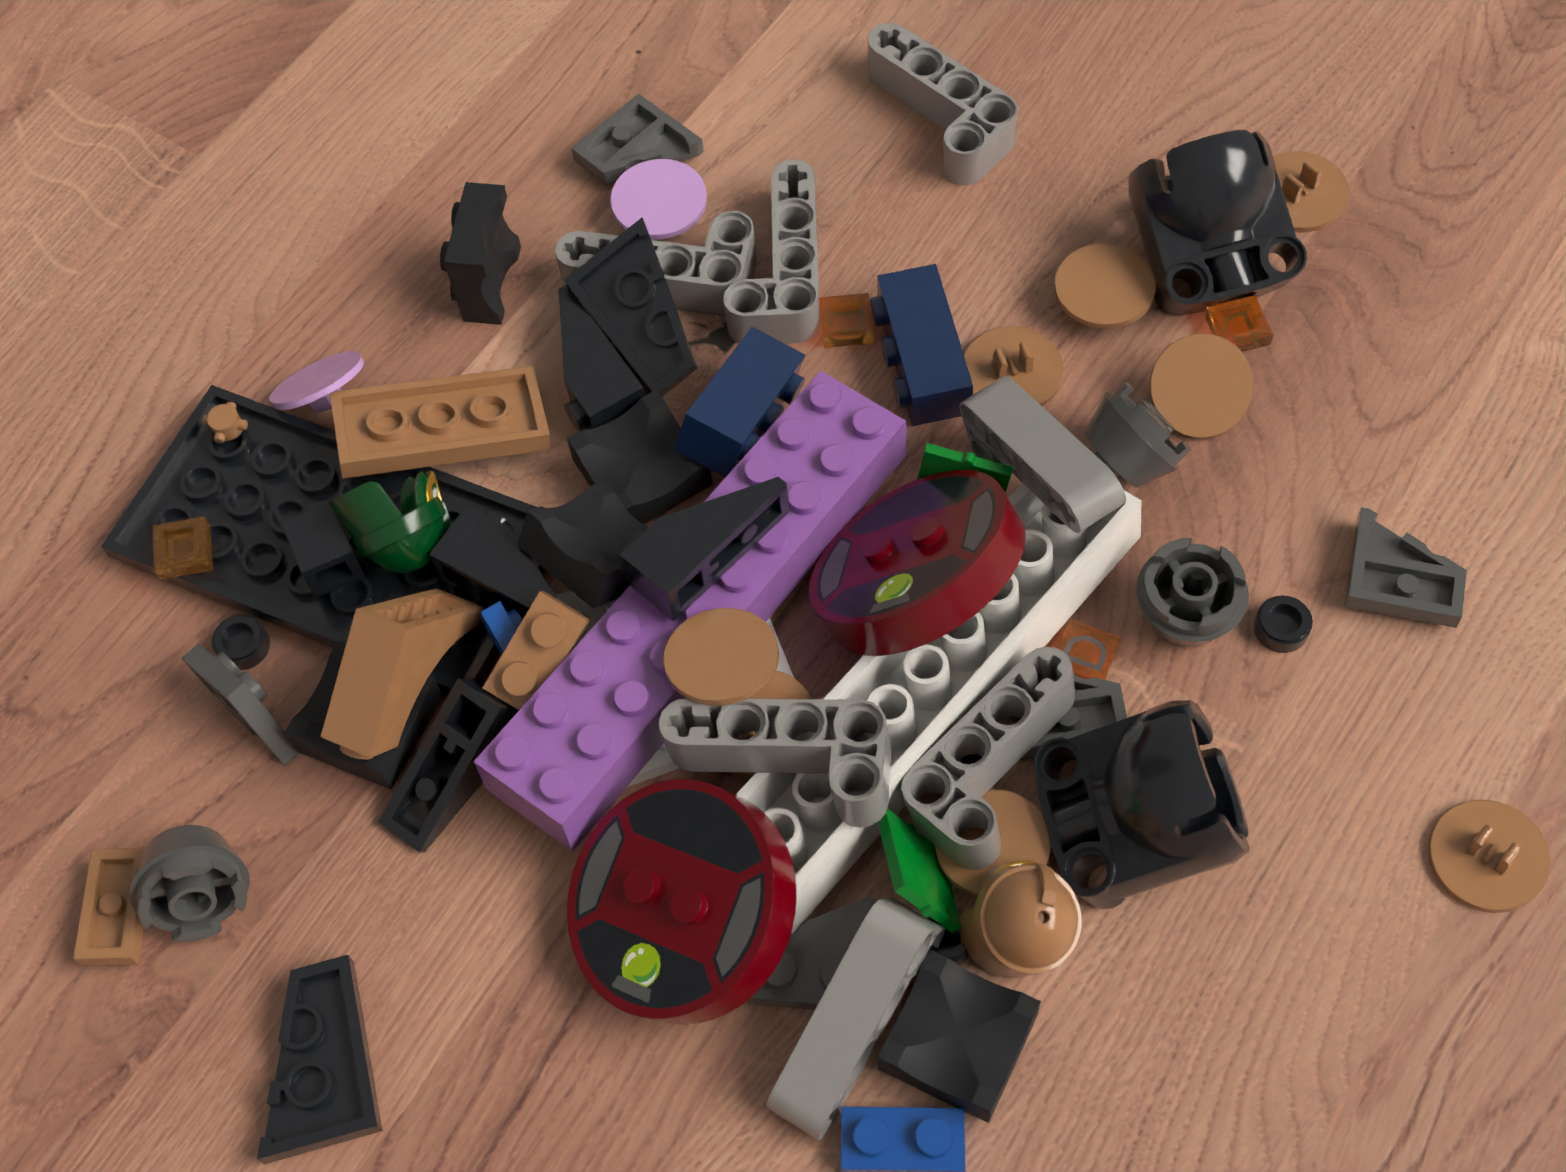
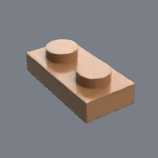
(536, 649)
(108, 923)

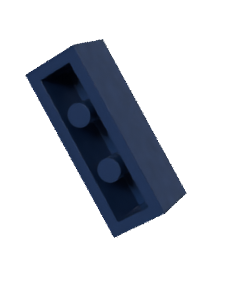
(921, 344)
(741, 402)

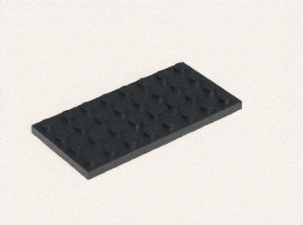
(268, 478)

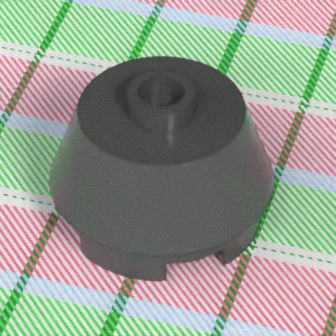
(1133, 438)
(1192, 592)
(189, 883)

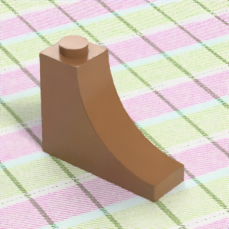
(387, 664)

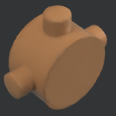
(225, 422)

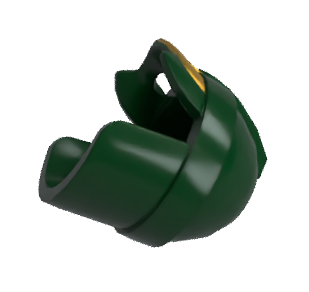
(385, 535)

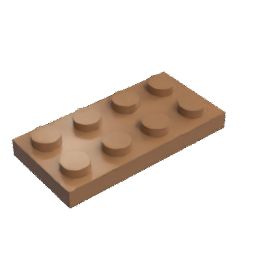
(439, 421)

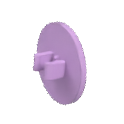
(663, 193)
(316, 382)

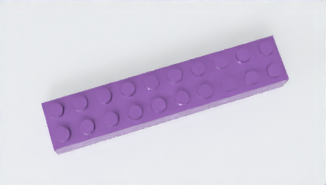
(602, 706)

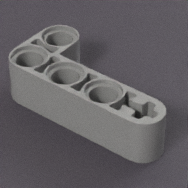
(973, 112)
(693, 273)
(789, 302)
(1047, 458)
(1036, 692)
(694, 746)
(852, 1015)

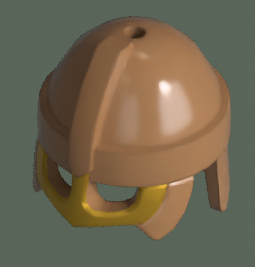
(1004, 924)

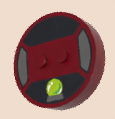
(917, 563)
(681, 902)

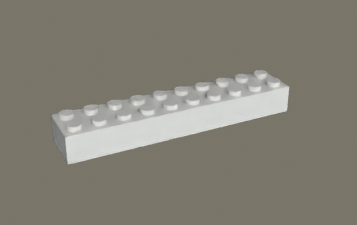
(941, 682)

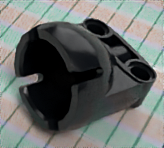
(1215, 221)
(1140, 803)

